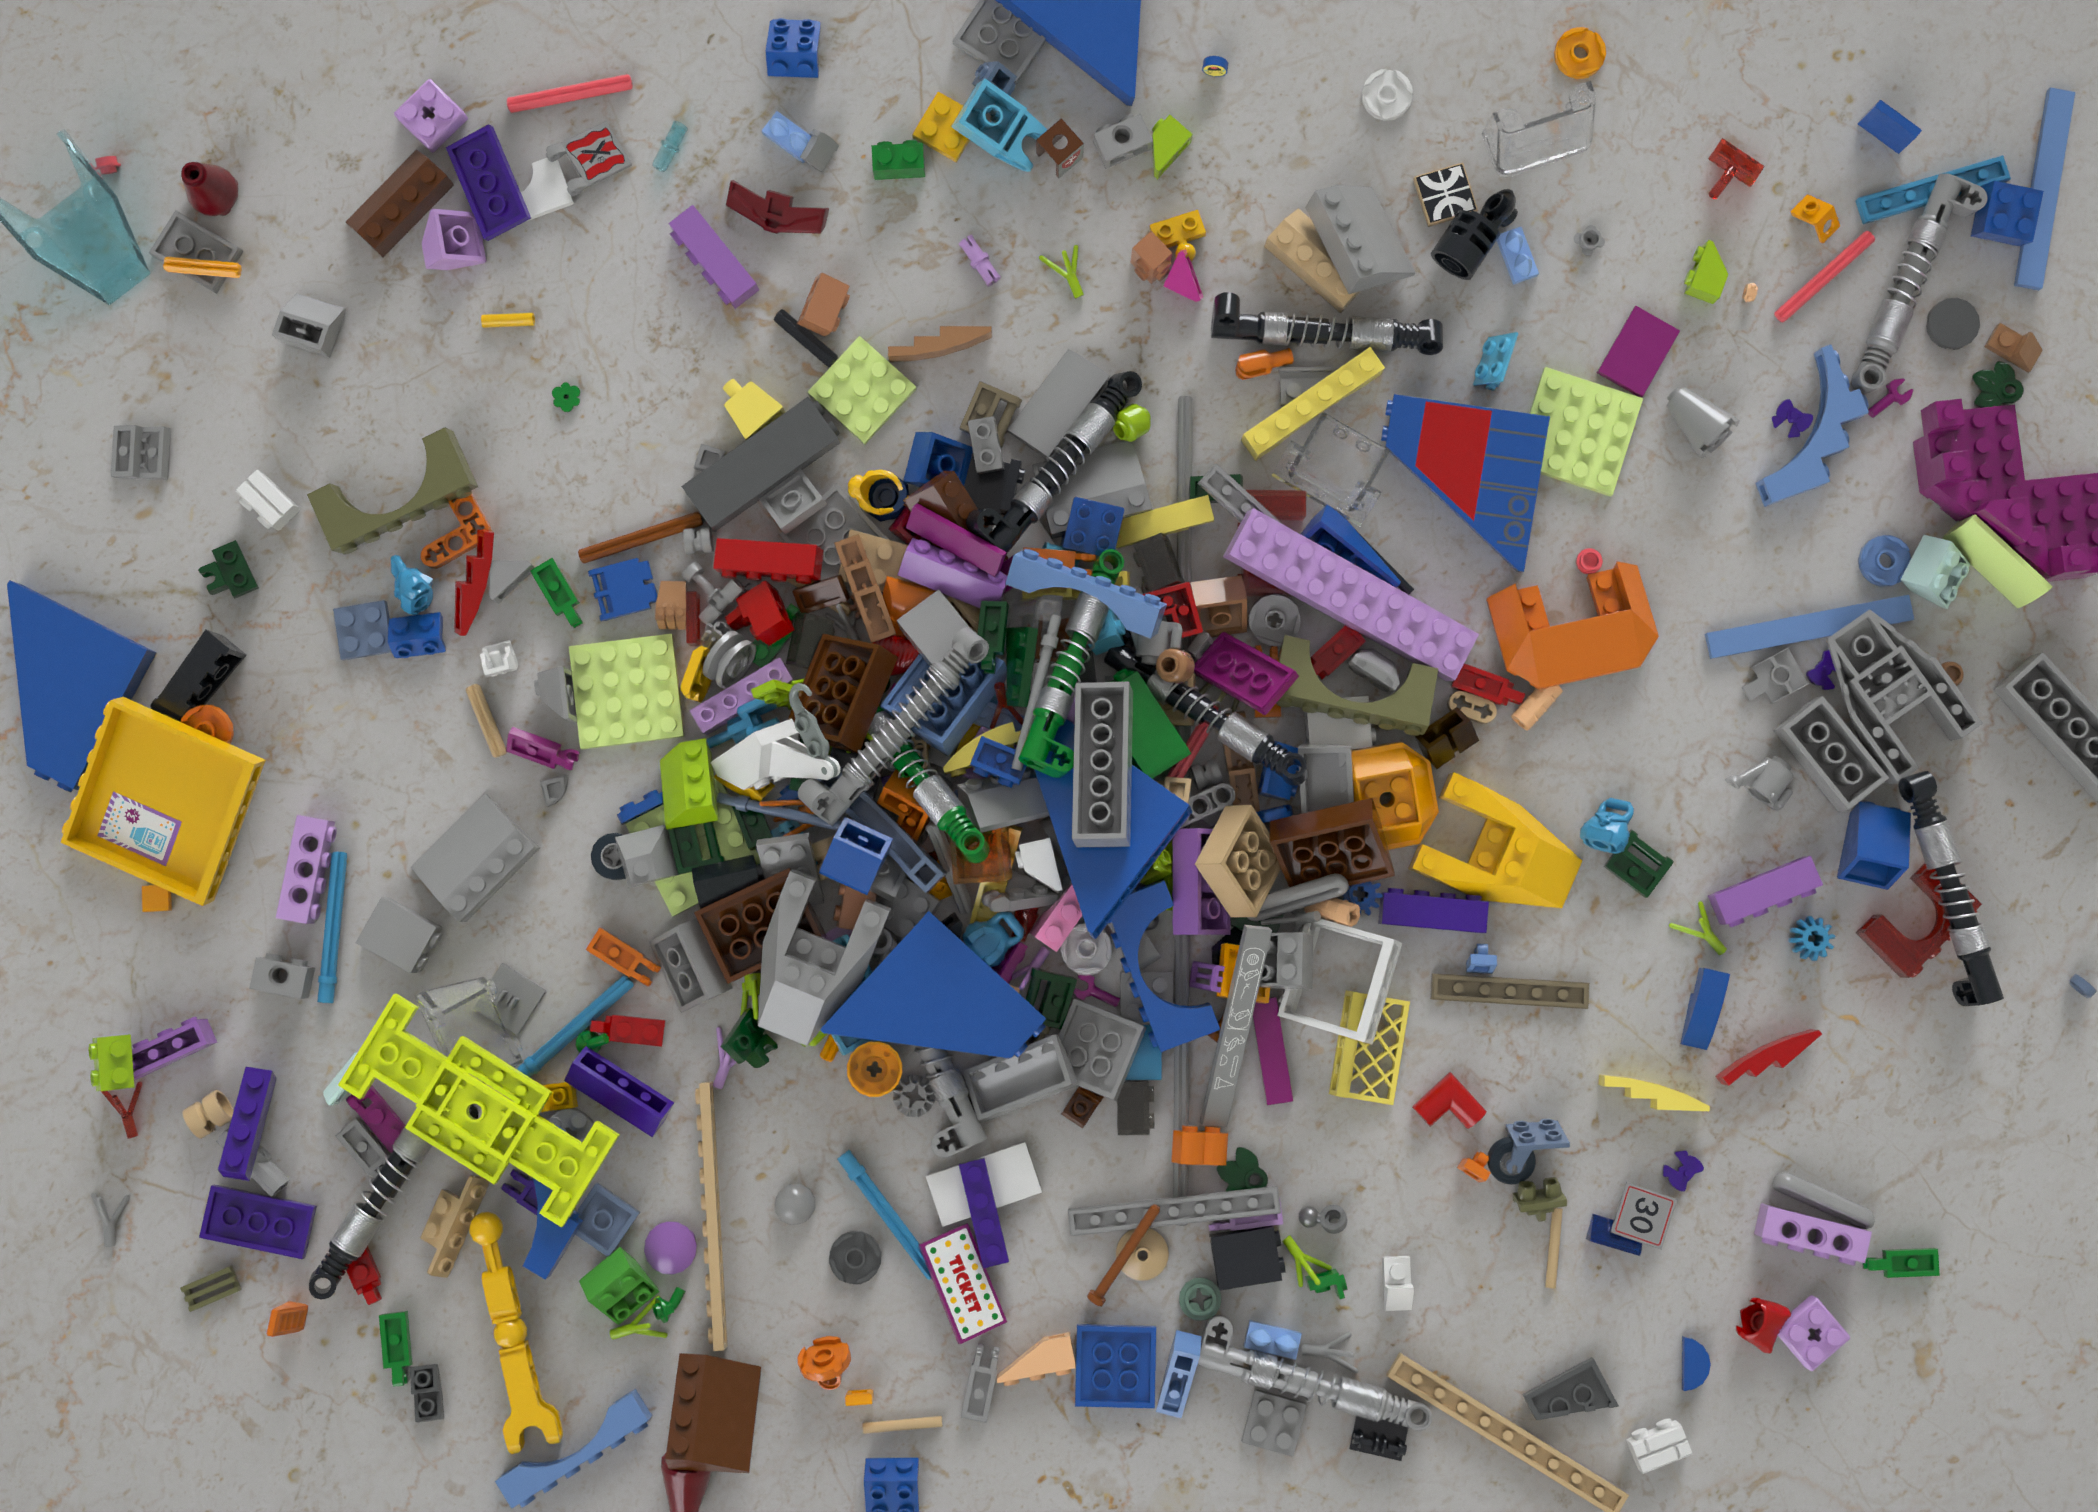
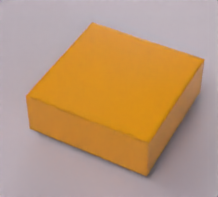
(155, 899)
(859, 1397)

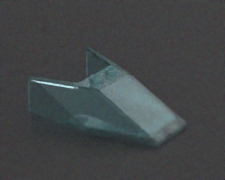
(83, 235)

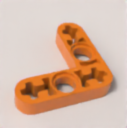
(464, 531)

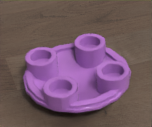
(670, 1247)

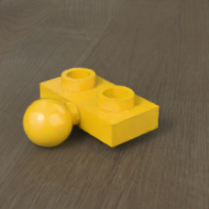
(1179, 231)

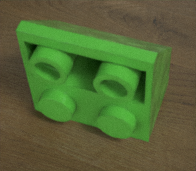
(618, 1286)

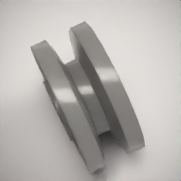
(729, 659)

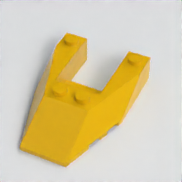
(1512, 858)

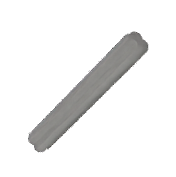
(943, 854)

